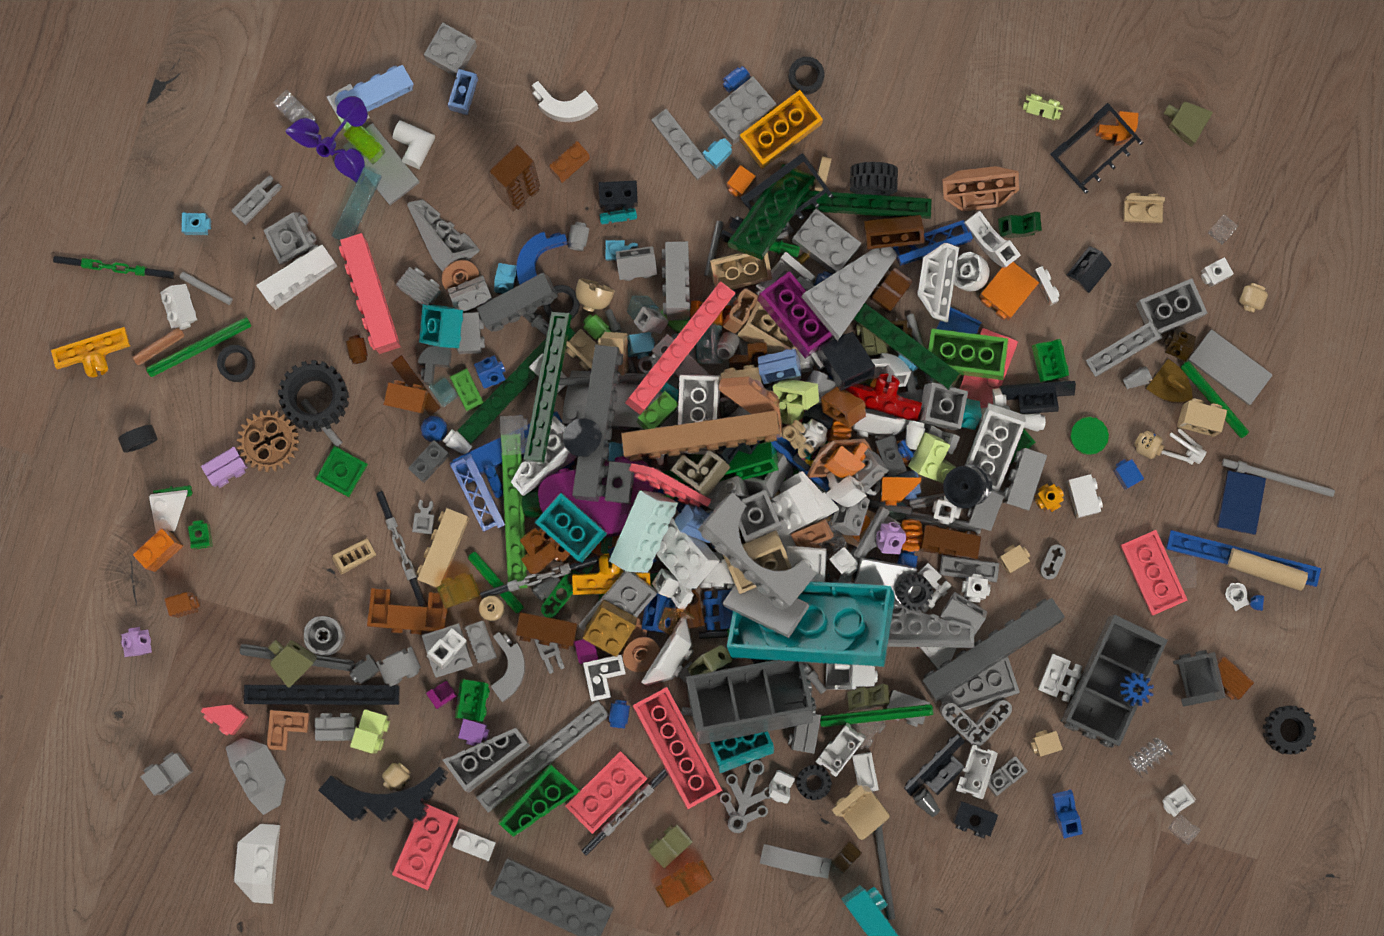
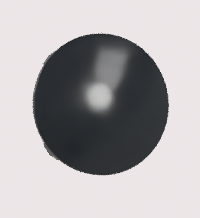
(582, 437)

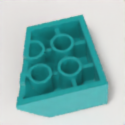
(740, 750)

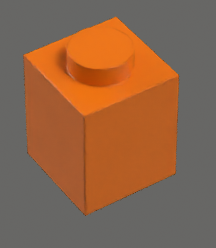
(740, 182)

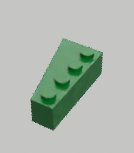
(538, 800)

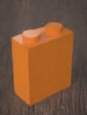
(1008, 290)
(158, 550)

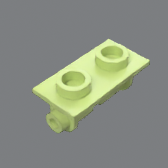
(1050, 108)

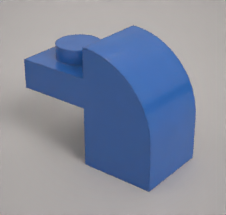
(1066, 814)

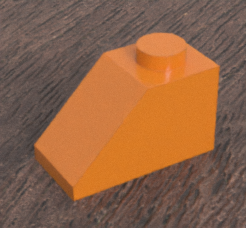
(896, 489)

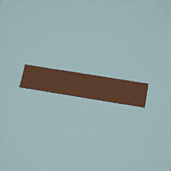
(411, 378)

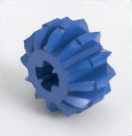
(1139, 683)

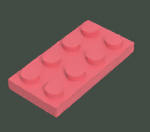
(981, 388)
(669, 485)
(1153, 572)
(606, 792)
(425, 847)

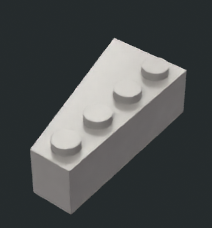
(677, 281)
(483, 760)

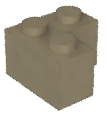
(704, 475)

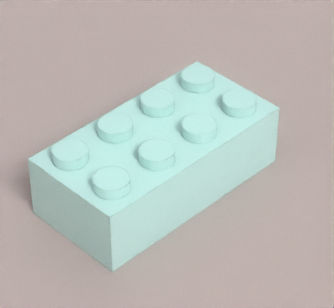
(643, 532)

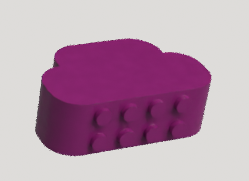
(606, 514)

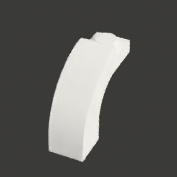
(564, 111)
(997, 248)

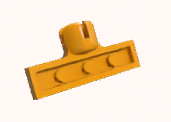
(91, 351)
(602, 581)

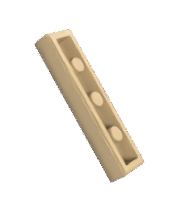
(1267, 569)

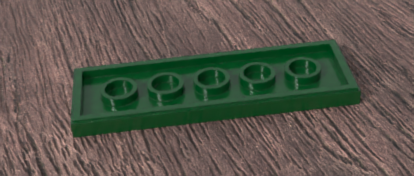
(771, 213)

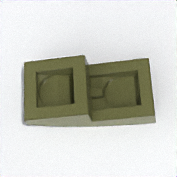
(868, 698)

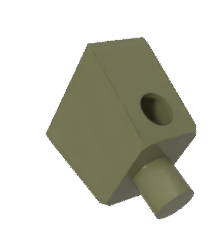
(1187, 121)
(714, 660)
(290, 661)

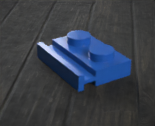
(959, 323)

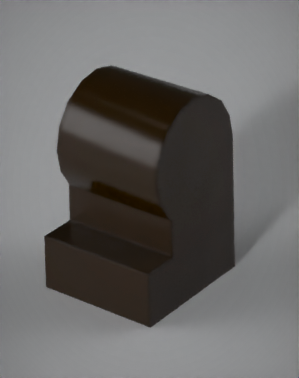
(846, 857)

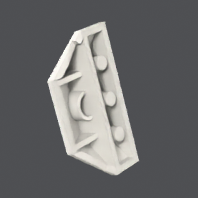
(938, 280)
(879, 425)
(671, 656)
(258, 862)

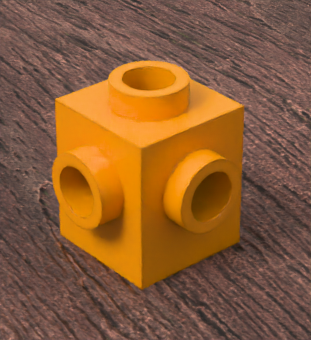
(1042, 497)

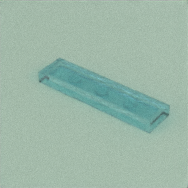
(357, 204)

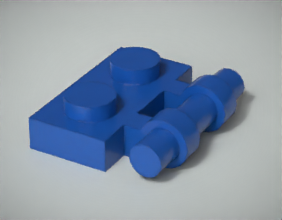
(725, 613)

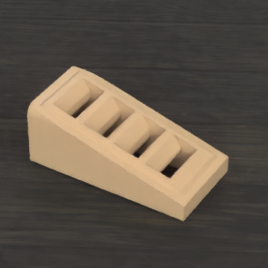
(343, 569)

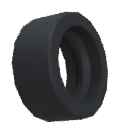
(806, 61)
(568, 290)
(236, 349)
(137, 438)

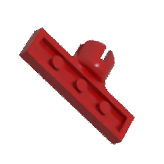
(885, 398)

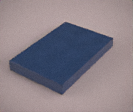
(1241, 502)

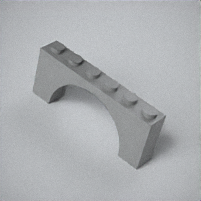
(723, 532)

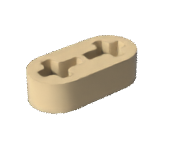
(823, 172)

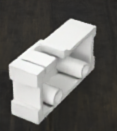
(840, 749)
(977, 772)

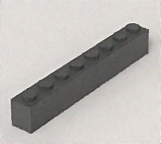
(600, 410)
(992, 650)

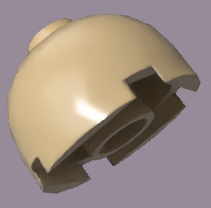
(593, 295)

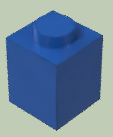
(1127, 473)

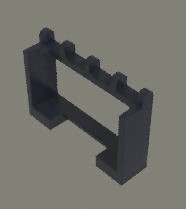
(1098, 116)
(779, 174)

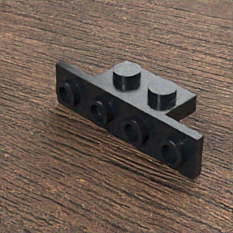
(1038, 396)
(939, 770)

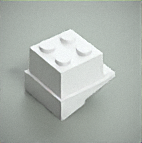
(801, 503)
(849, 676)

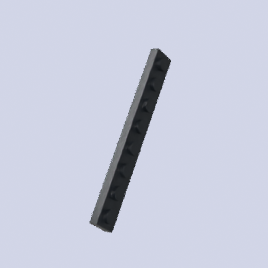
(322, 694)

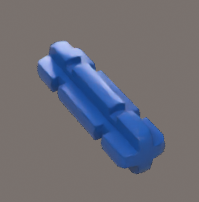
(494, 480)

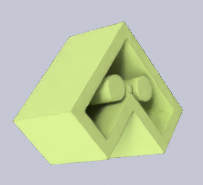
(795, 398)
(930, 456)
(370, 732)

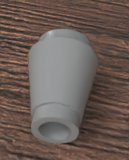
(1137, 378)

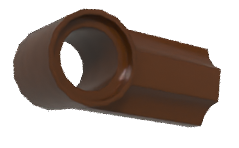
(696, 610)

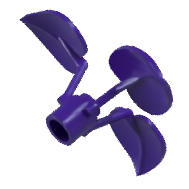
(347, 162)

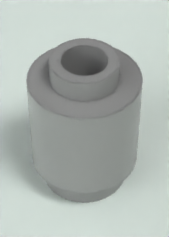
(578, 236)
(727, 345)

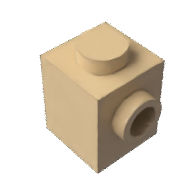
(1014, 558)
(1046, 743)

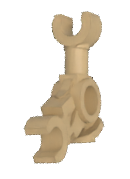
(793, 435)

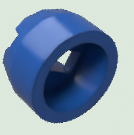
(1256, 602)

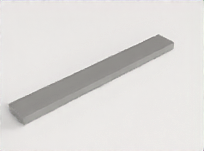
(542, 756)

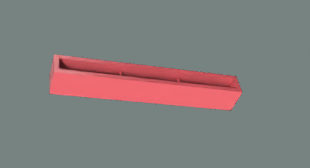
(680, 348)

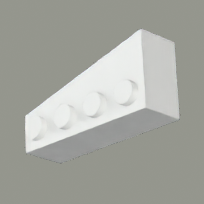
(297, 276)

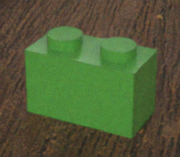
(658, 412)

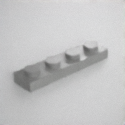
(681, 144)
(1123, 349)

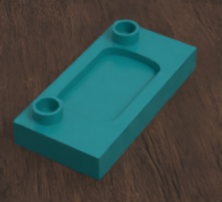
(840, 627)
(867, 909)

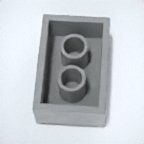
(742, 109)
(826, 242)
(1172, 307)
(1024, 478)

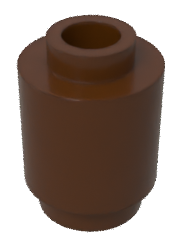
(356, 349)

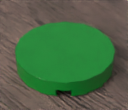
(1089, 436)

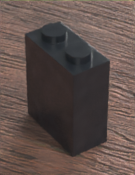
(846, 361)

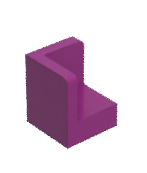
(586, 651)
(441, 695)

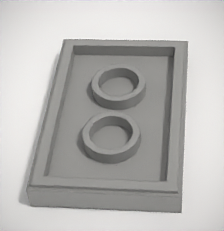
(882, 573)

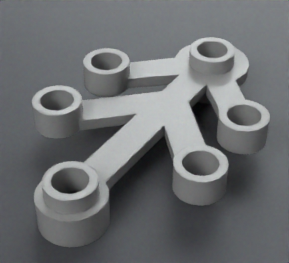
(745, 800)

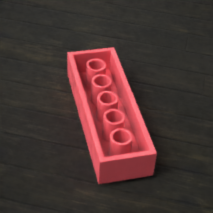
(370, 293)
(676, 748)

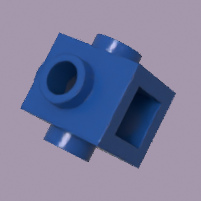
(490, 371)

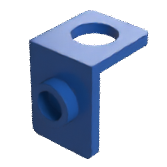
(904, 451)

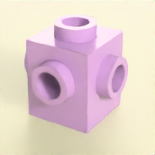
(890, 538)
(136, 642)

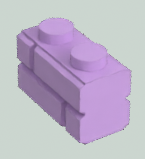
(224, 467)

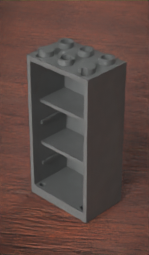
(750, 700)
(1097, 702)

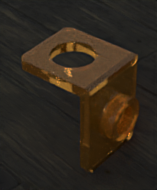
(673, 614)

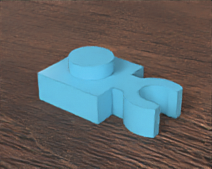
(616, 245)

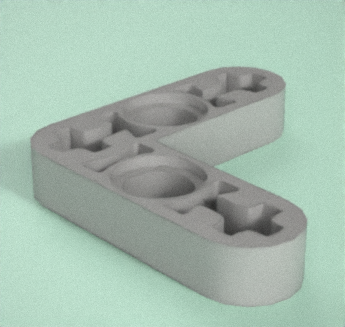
(973, 727)

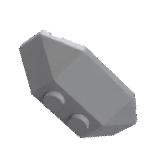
(257, 773)

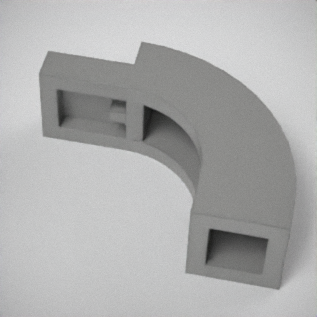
(516, 668)
(795, 861)

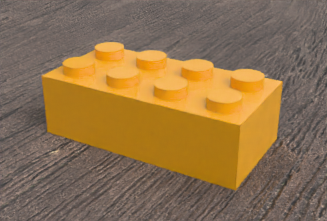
(780, 129)

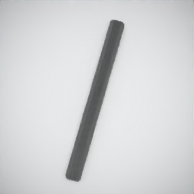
(321, 661)

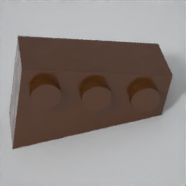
(950, 542)

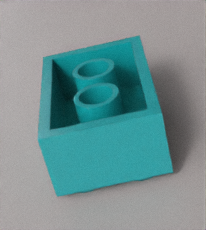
(571, 527)

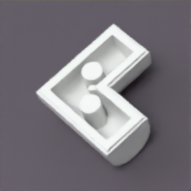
(417, 140)

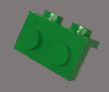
(1050, 360)
(472, 700)

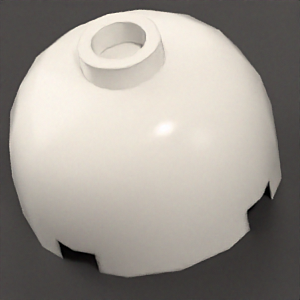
(971, 272)

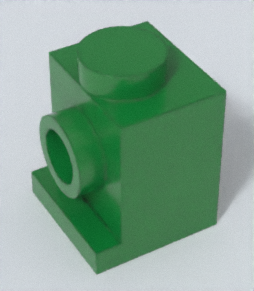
(205, 540)

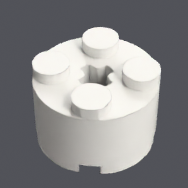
(719, 577)

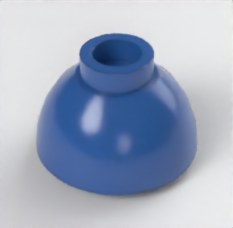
(433, 428)

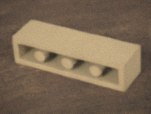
(443, 548)

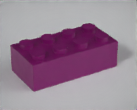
(793, 315)

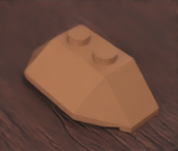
(980, 188)
(751, 395)
(818, 469)

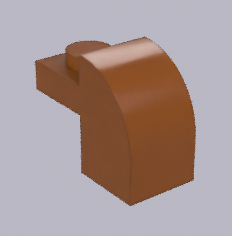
(539, 552)

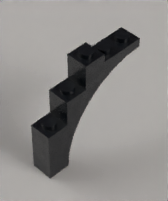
(384, 806)

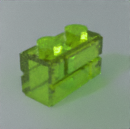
(364, 143)

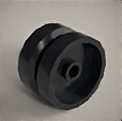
(967, 485)

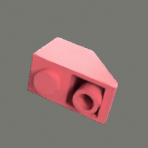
(226, 716)

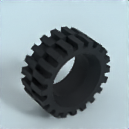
(304, 375)

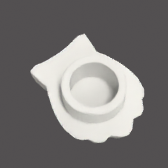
(1237, 595)

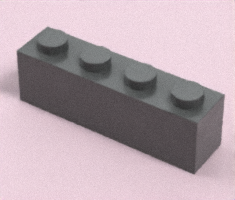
(517, 302)

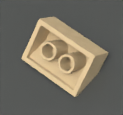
(740, 270)
(763, 329)
(766, 552)

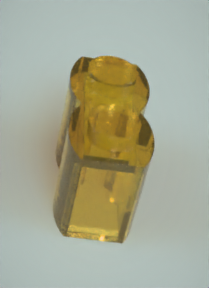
(459, 590)

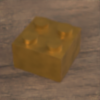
(610, 628)

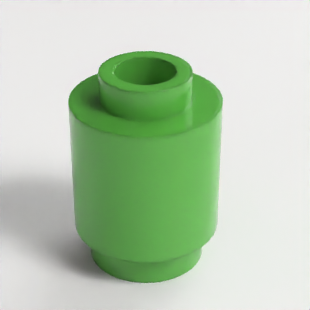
(595, 326)

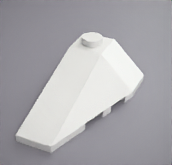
(557, 457)

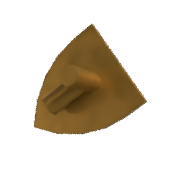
(1171, 384)

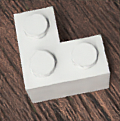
(597, 675)

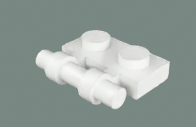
(932, 576)
(1054, 676)

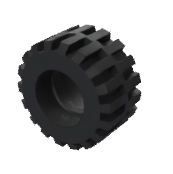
(874, 178)
(1304, 723)

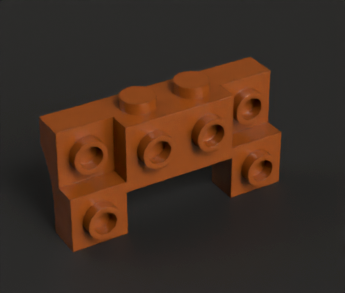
(402, 618)

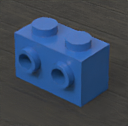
(654, 611)

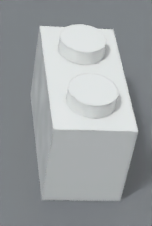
(1084, 496)

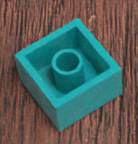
(441, 326)

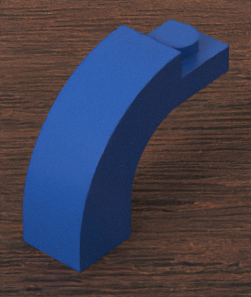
(532, 250)

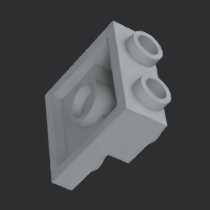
(290, 237)

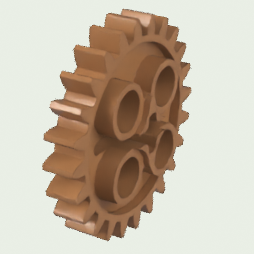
(260, 425)

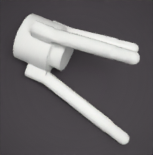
(1195, 451)

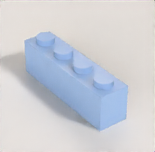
(380, 88)

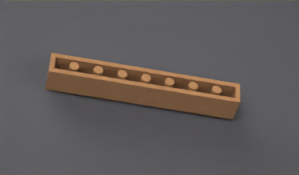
(701, 435)

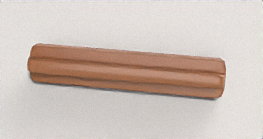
(158, 346)

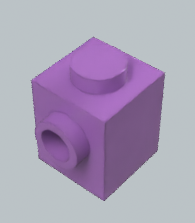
(473, 732)

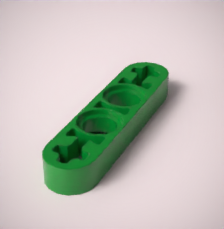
(563, 584)

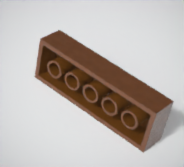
(515, 178)

